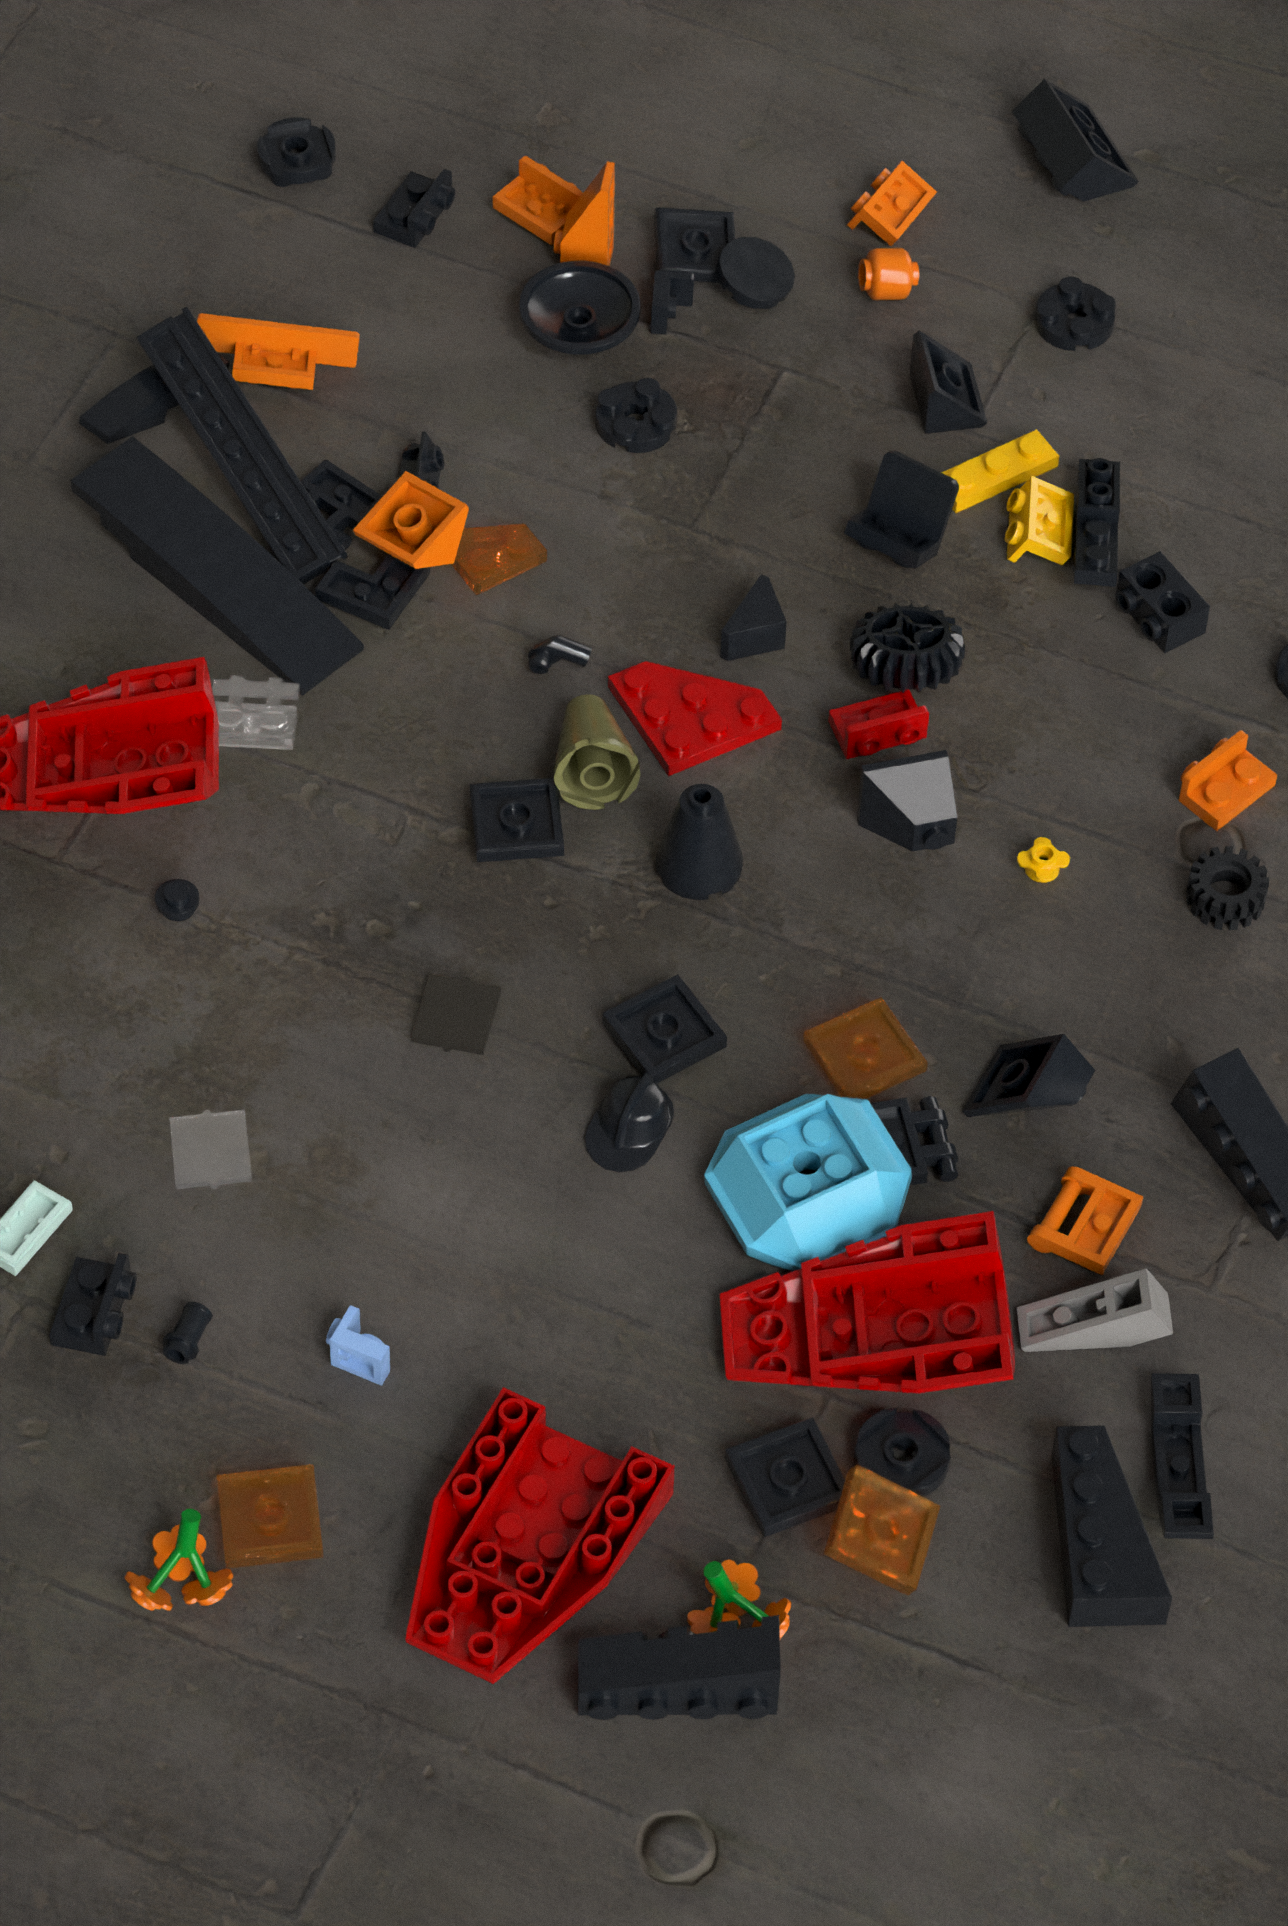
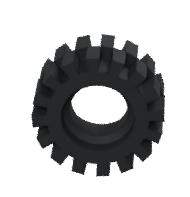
(1230, 868)

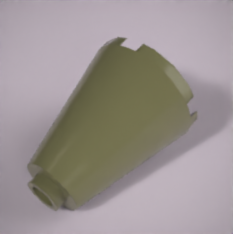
(593, 756)

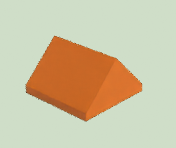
(415, 523)

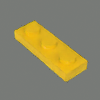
(1002, 469)

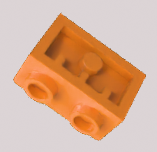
(894, 204)
(1225, 782)

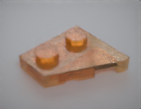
(496, 555)

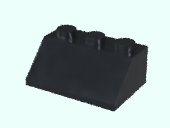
(1072, 144)

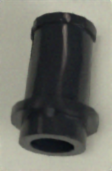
(182, 1343)

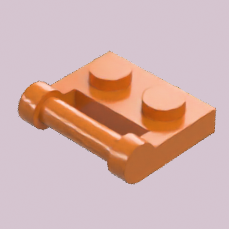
(1098, 1227)

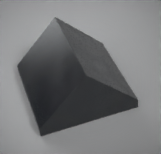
(944, 387)

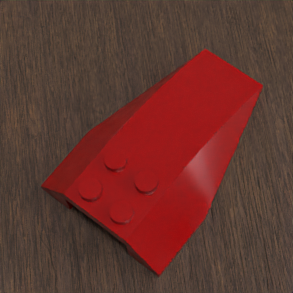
(115, 747)
(882, 1316)

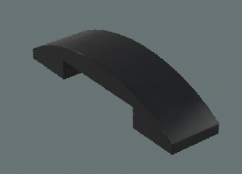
(1179, 1457)

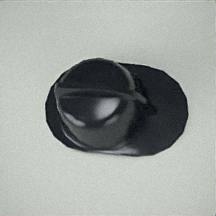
(629, 1124)

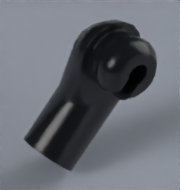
(555, 649)

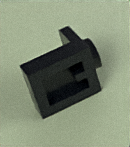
(669, 291)

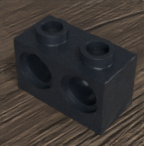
(1162, 602)

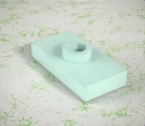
(29, 1225)

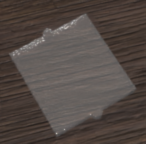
(210, 1149)

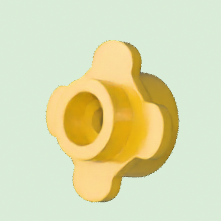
(1039, 869)

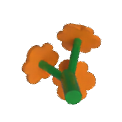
(176, 1557)
(734, 1589)

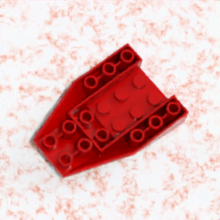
(526, 1537)

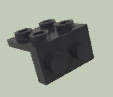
(905, 511)

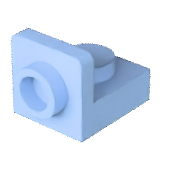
(357, 1352)

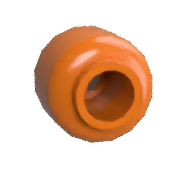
(888, 274)

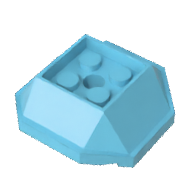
(799, 1216)

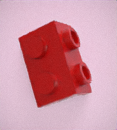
(879, 724)

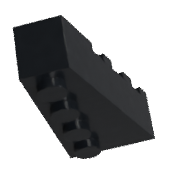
(1241, 1132)
(1103, 1542)
(682, 1673)

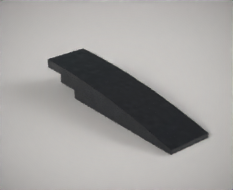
(215, 565)

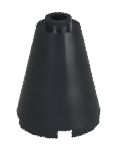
(699, 846)

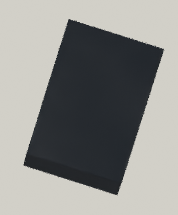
(756, 624)

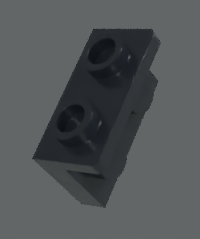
(415, 208)
(92, 1305)

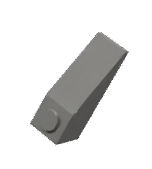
(1098, 1316)

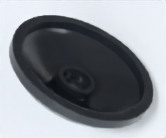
(579, 307)

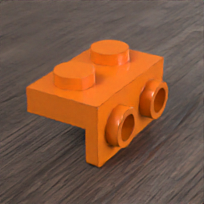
(537, 199)

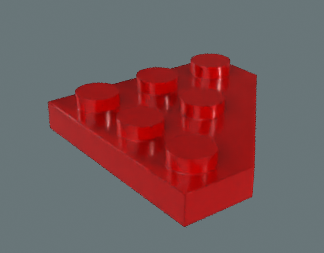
(691, 715)

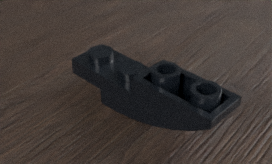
(1096, 522)

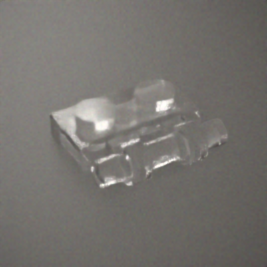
(256, 724)

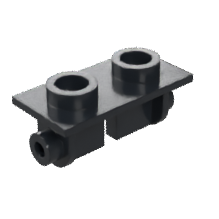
(423, 460)

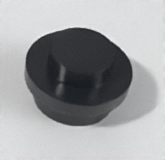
(177, 899)

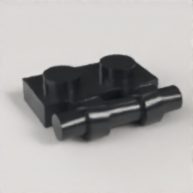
(341, 497)
(903, 1129)

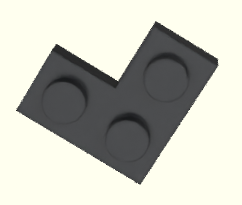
(373, 597)

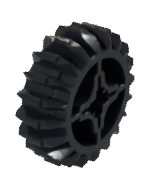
(907, 647)

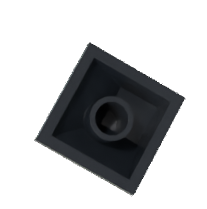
(909, 801)
(1031, 1077)

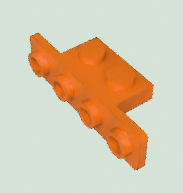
(278, 351)

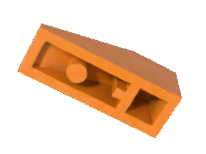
(590, 222)

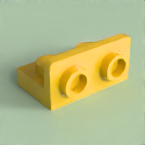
(1040, 521)

